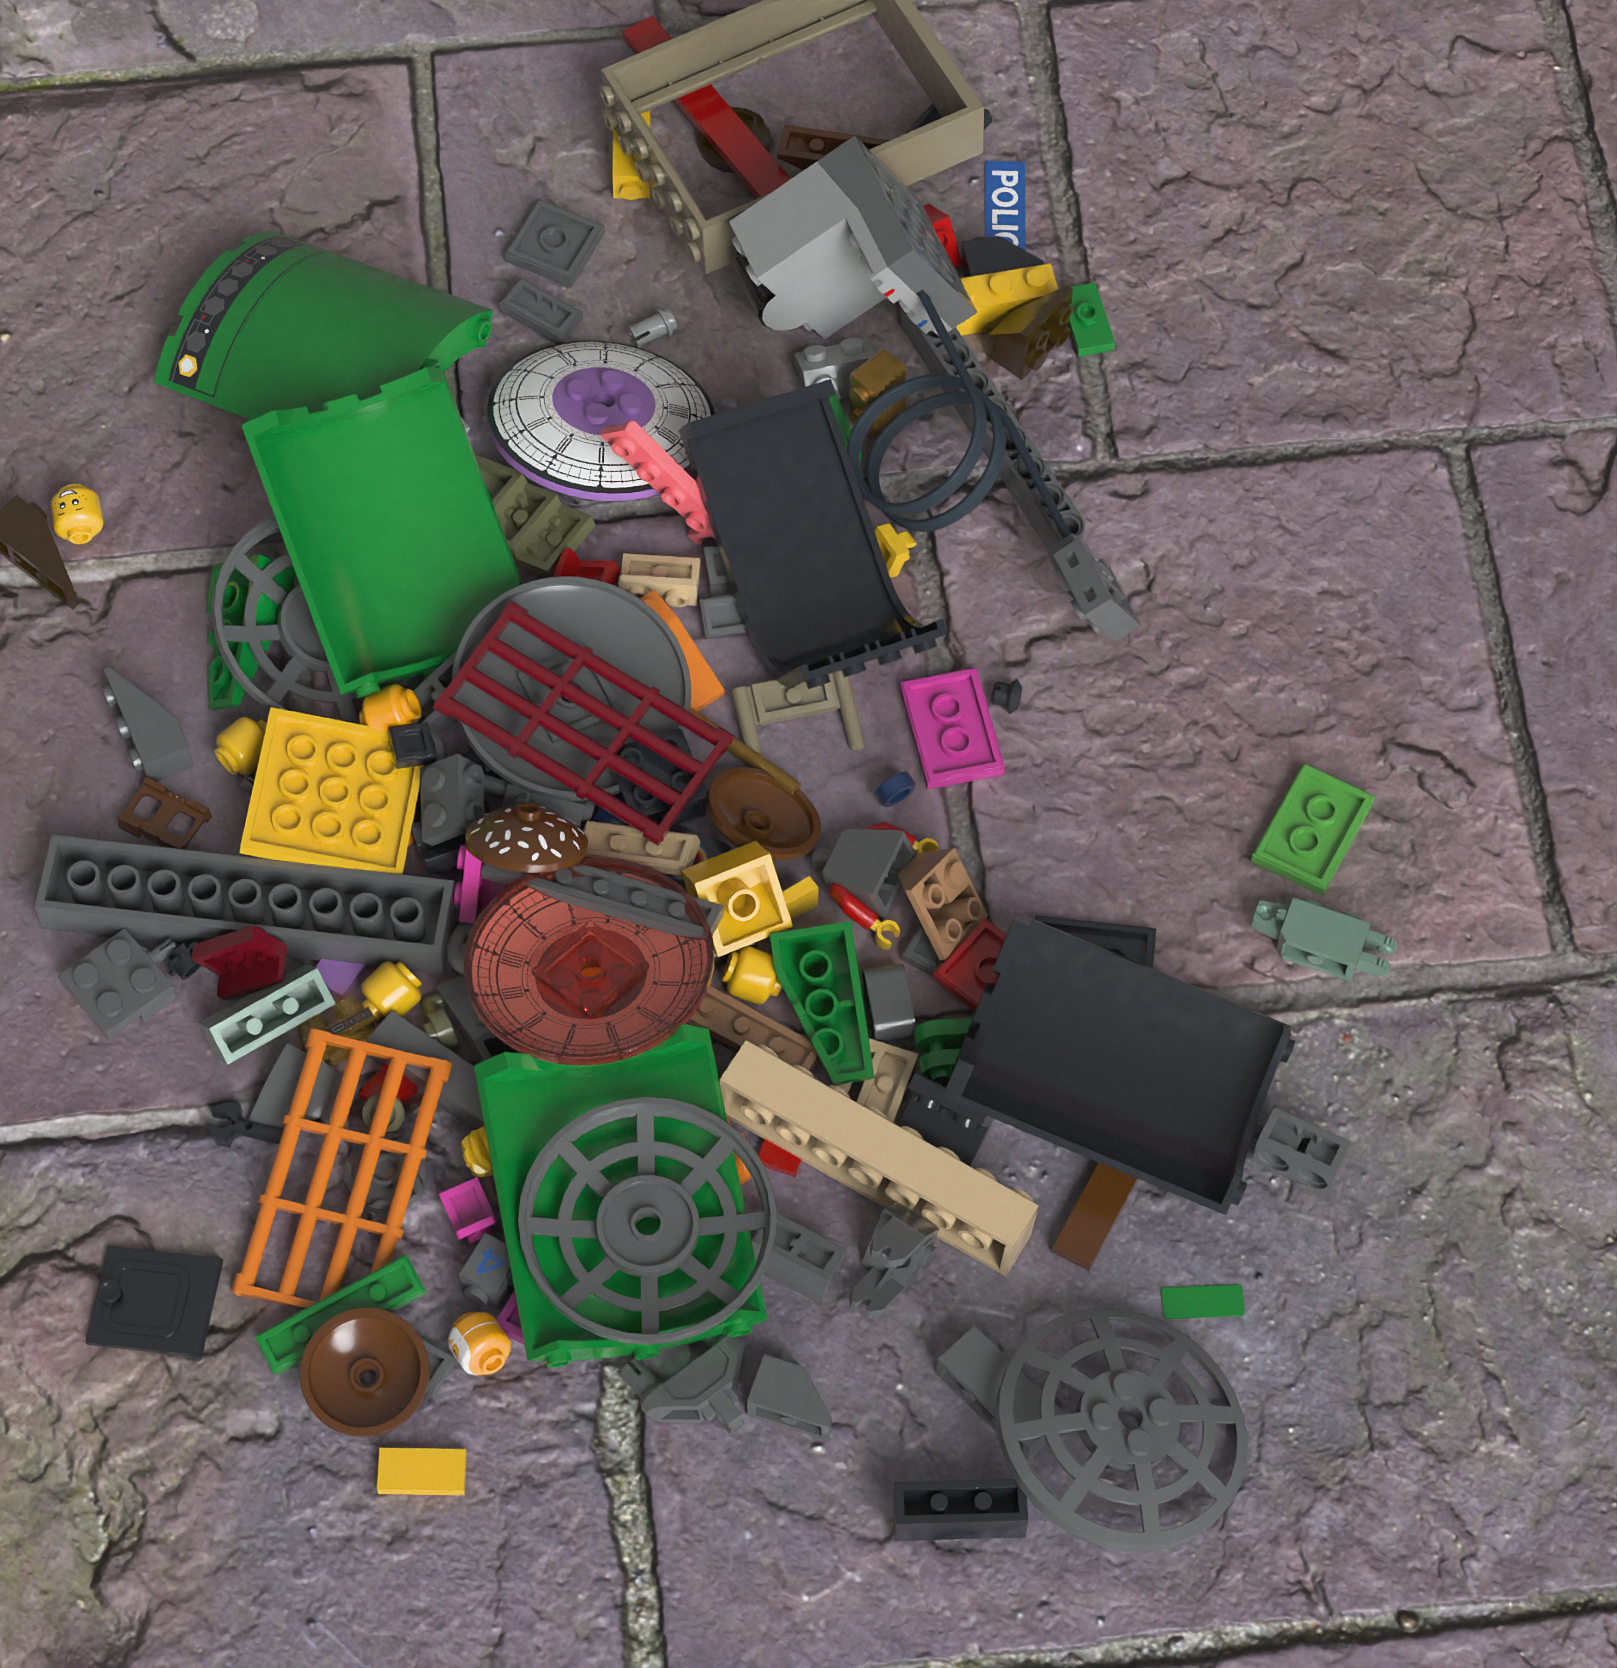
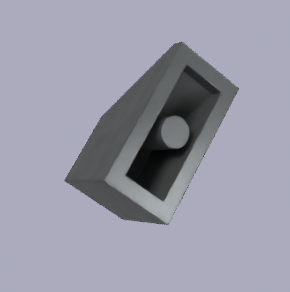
(788, 1398)

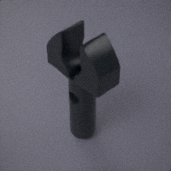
(240, 1127)

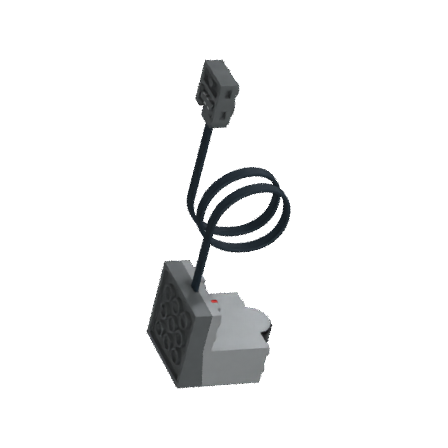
(831, 252)

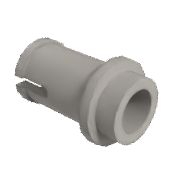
(652, 327)

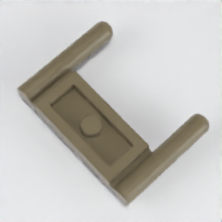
(775, 703)

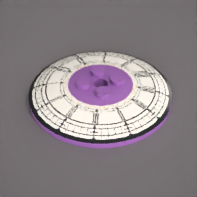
(551, 414)

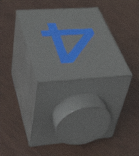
(485, 1273)

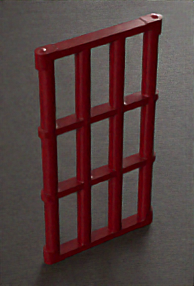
(605, 756)

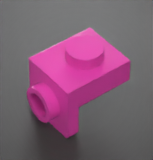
(469, 1210)

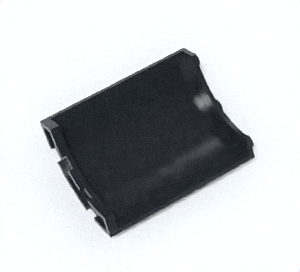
(1120, 1063)

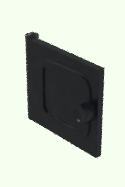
(162, 1303)

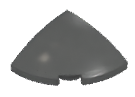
(281, 1085)

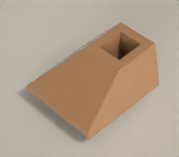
(942, 898)

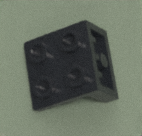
(665, 772)
(944, 1121)

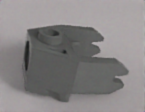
(893, 1257)

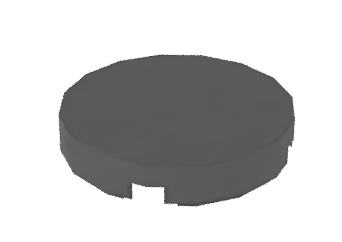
(384, 1177)

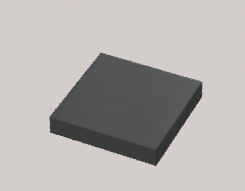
(554, 243)

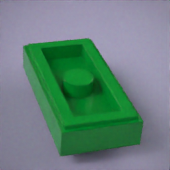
(1089, 322)

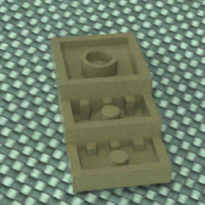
(533, 519)

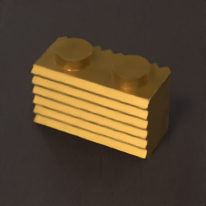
(872, 380)

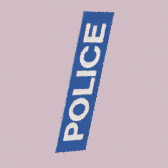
(1005, 201)

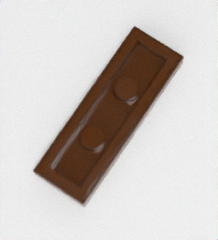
(1094, 1216)

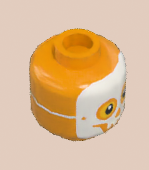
(479, 1343)

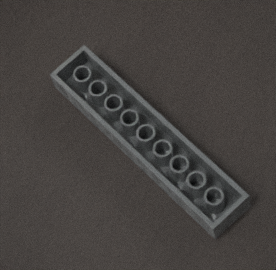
(201, 895)

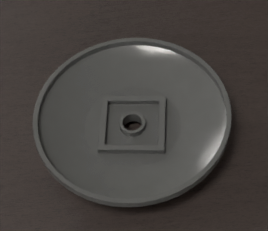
(593, 615)

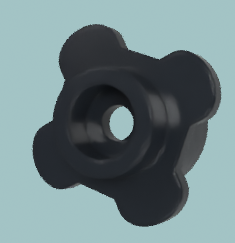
(181, 961)

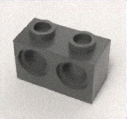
(1301, 1151)

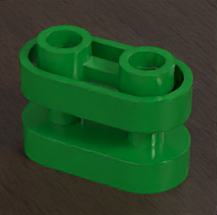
(942, 1044)

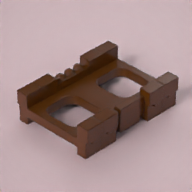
(156, 827)

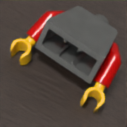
(865, 870)

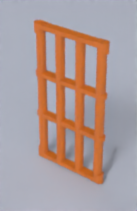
(333, 1133)

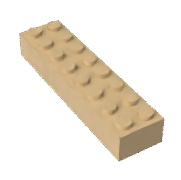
(877, 1156)

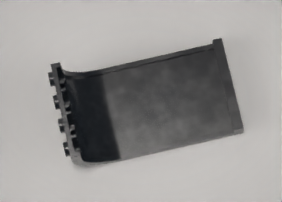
(799, 539)

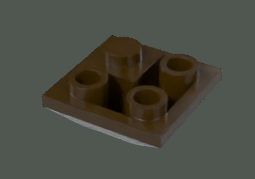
(1031, 333)

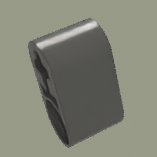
(888, 1002)

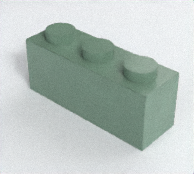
(266, 1013)

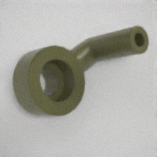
(439, 1024)

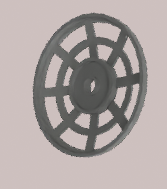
(293, 628)
(647, 1197)
(1110, 1440)

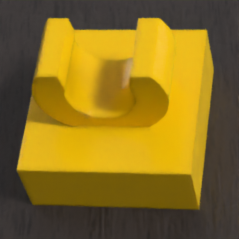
(894, 547)

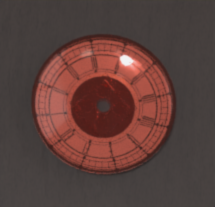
(529, 960)

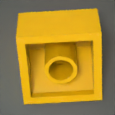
(749, 893)

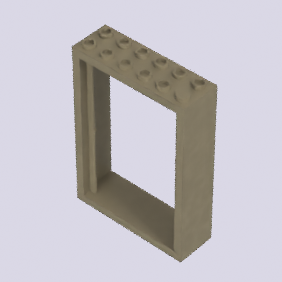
(751, 39)

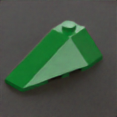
(222, 686)
(825, 989)

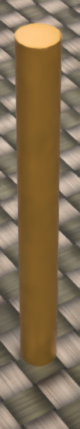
(758, 761)

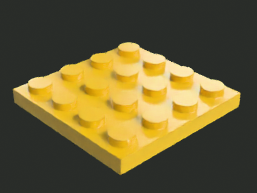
(329, 796)

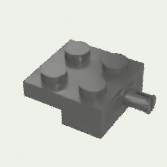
(120, 982)

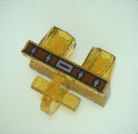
(353, 1024)

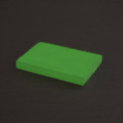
(1313, 829)

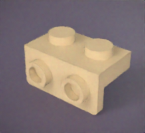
(670, 576)

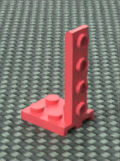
(662, 473)

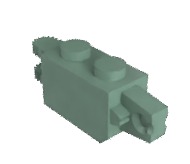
(1324, 938)

